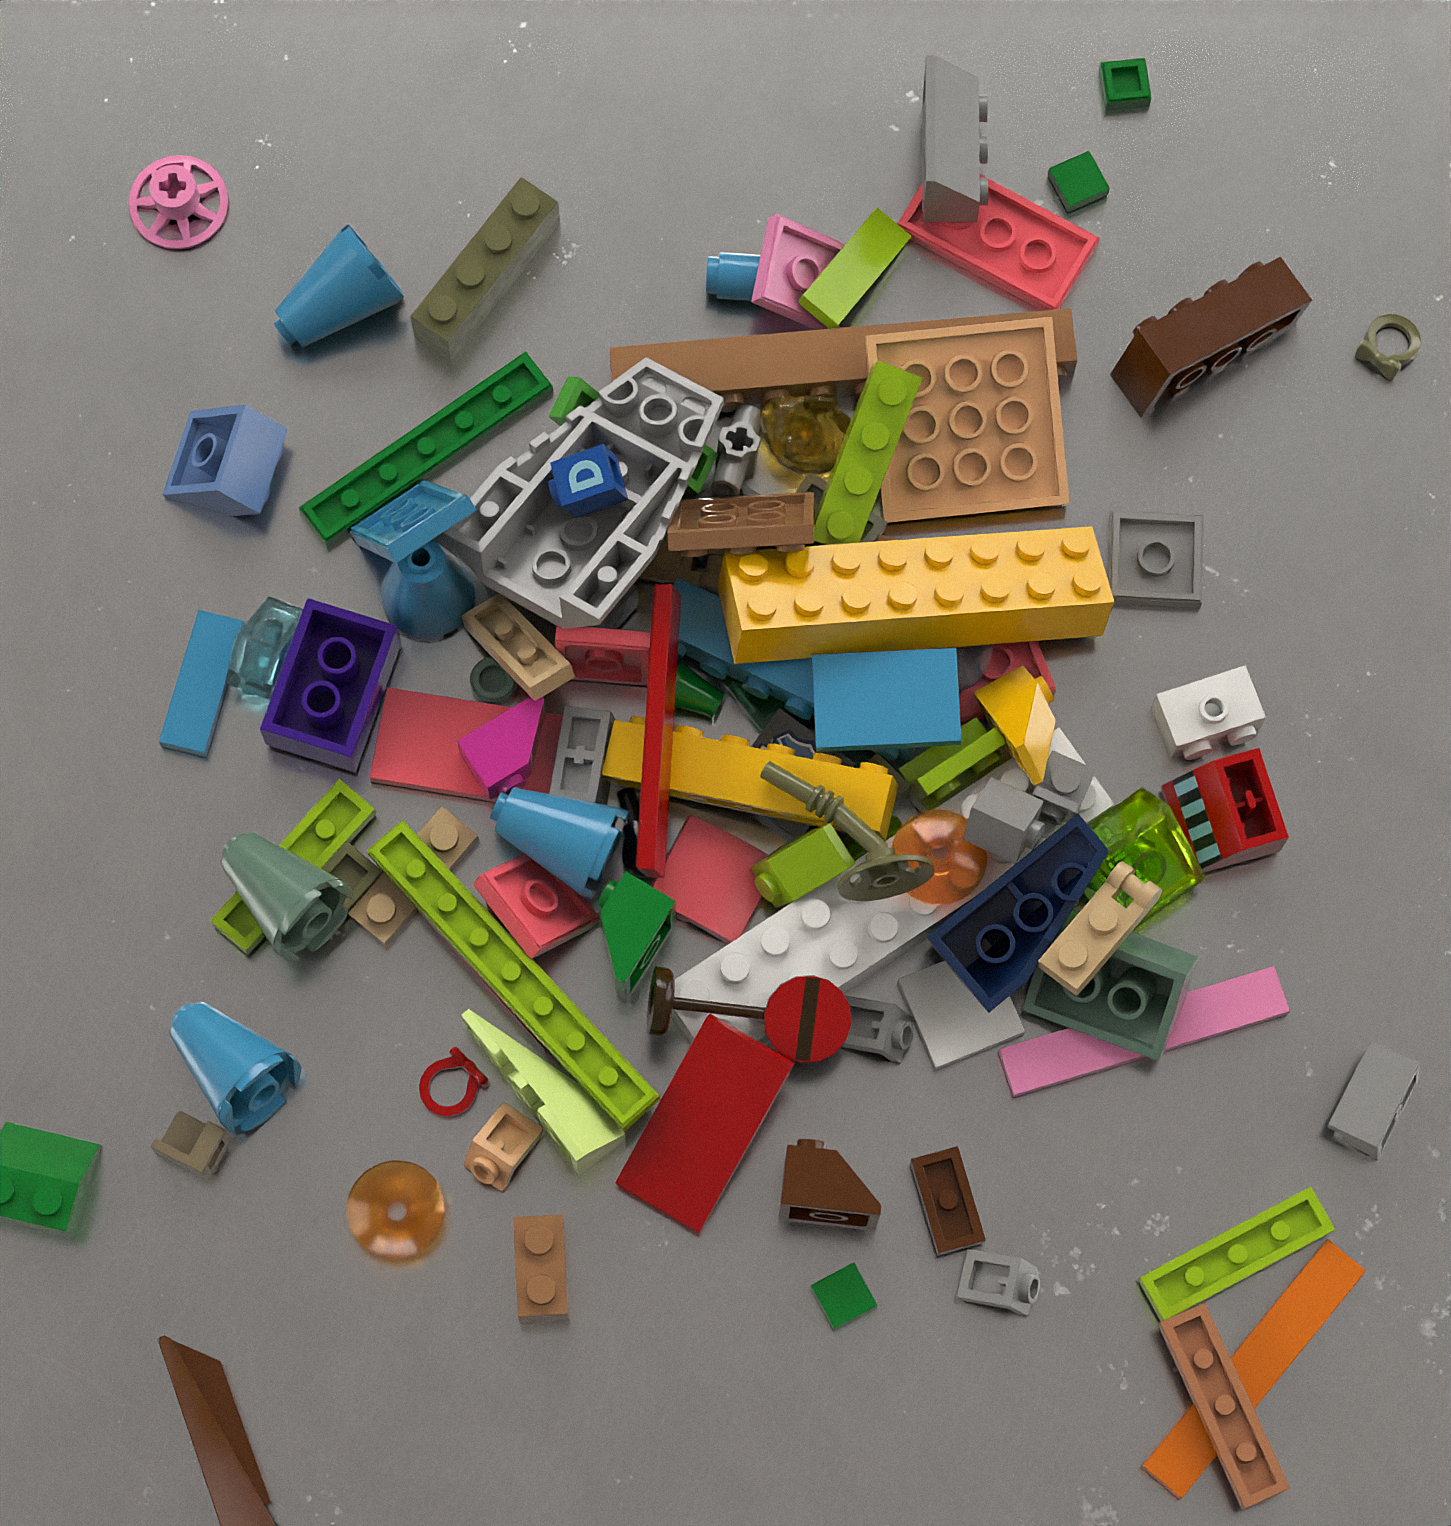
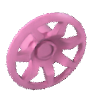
(177, 198)

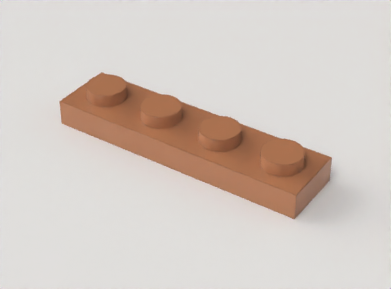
(1223, 1406)

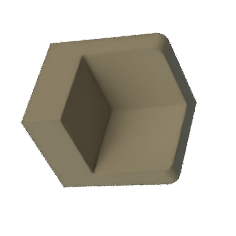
(192, 1144)

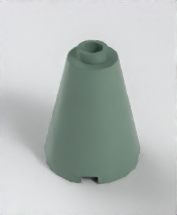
(285, 894)

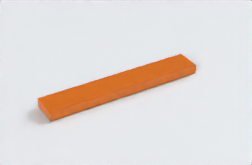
(1260, 1360)

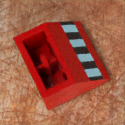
(1228, 810)

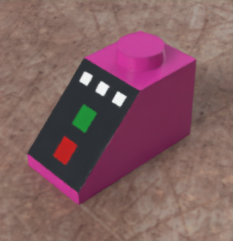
(505, 748)

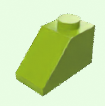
(801, 865)

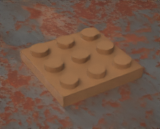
(743, 523)

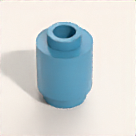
(732, 275)

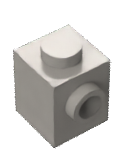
(1004, 821)

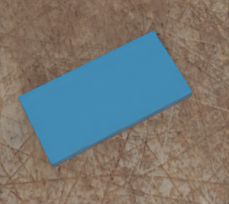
(411, 520)

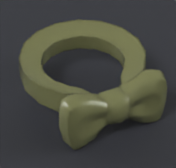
(1390, 365)

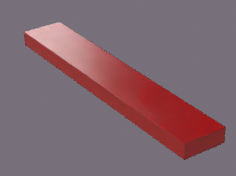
(658, 731)

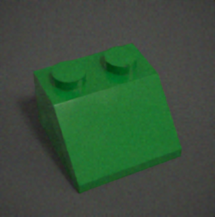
(633, 928)
(44, 1179)

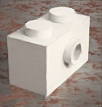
(1208, 713)

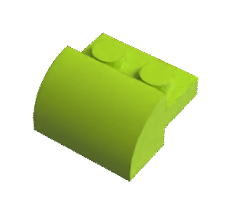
(948, 770)

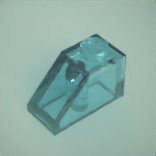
(262, 648)

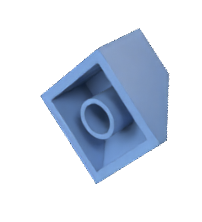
(226, 460)

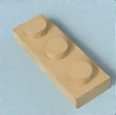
(518, 646)
(384, 907)

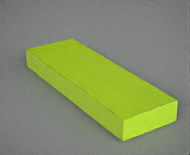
(854, 269)

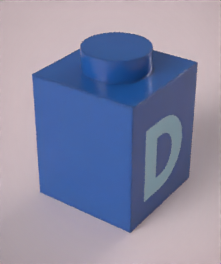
(587, 481)

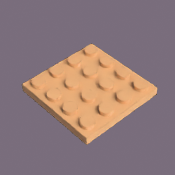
(981, 422)

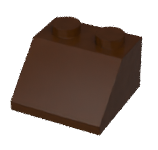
(824, 1188)

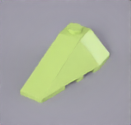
(556, 1101)

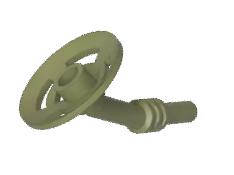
(883, 868)

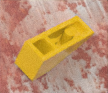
(1022, 715)

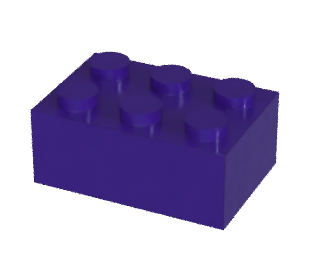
(331, 685)

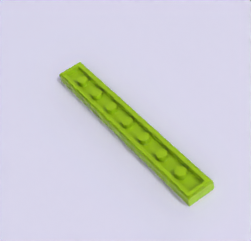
(513, 976)

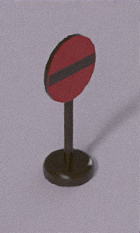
(802, 1018)

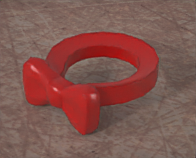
(475, 1080)

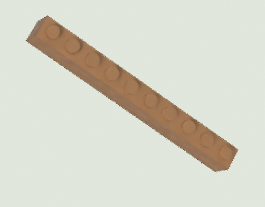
(805, 362)

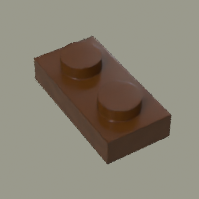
(947, 1200)

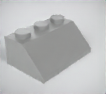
(952, 143)

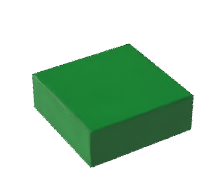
(1125, 83)
(1078, 181)
(843, 1296)

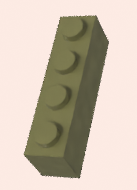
(485, 269)

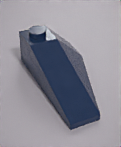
(1012, 922)

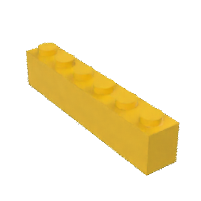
(729, 776)

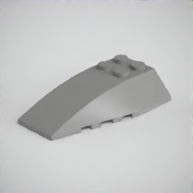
(584, 565)

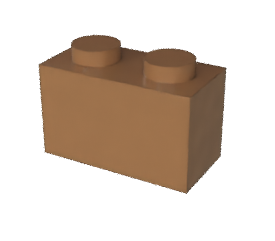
(541, 1269)

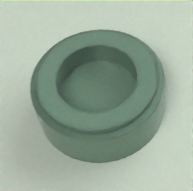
(492, 683)

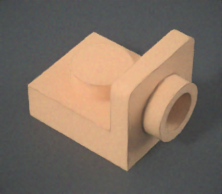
(501, 1146)

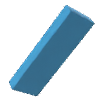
(200, 684)

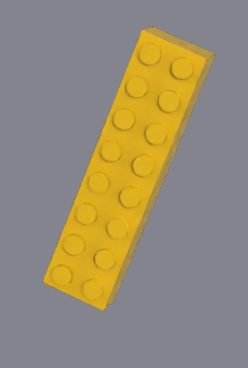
(914, 594)

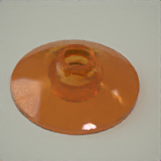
(953, 876)
(393, 1184)

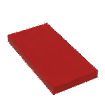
(704, 1123)

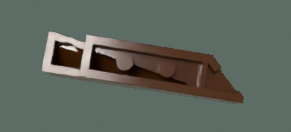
(218, 1436)

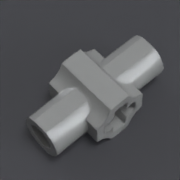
(737, 451)

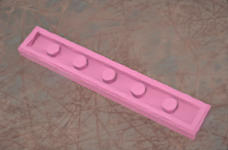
(1204, 1015)

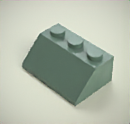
(1127, 1001)

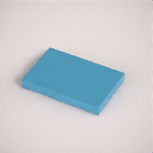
(886, 700)

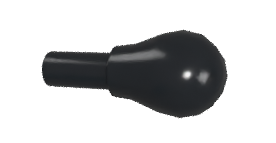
(629, 801)

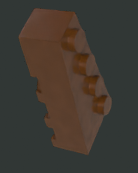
(1208, 332)

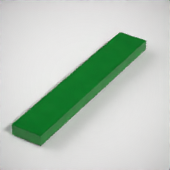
(426, 448)

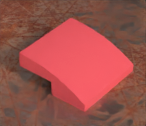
(711, 879)

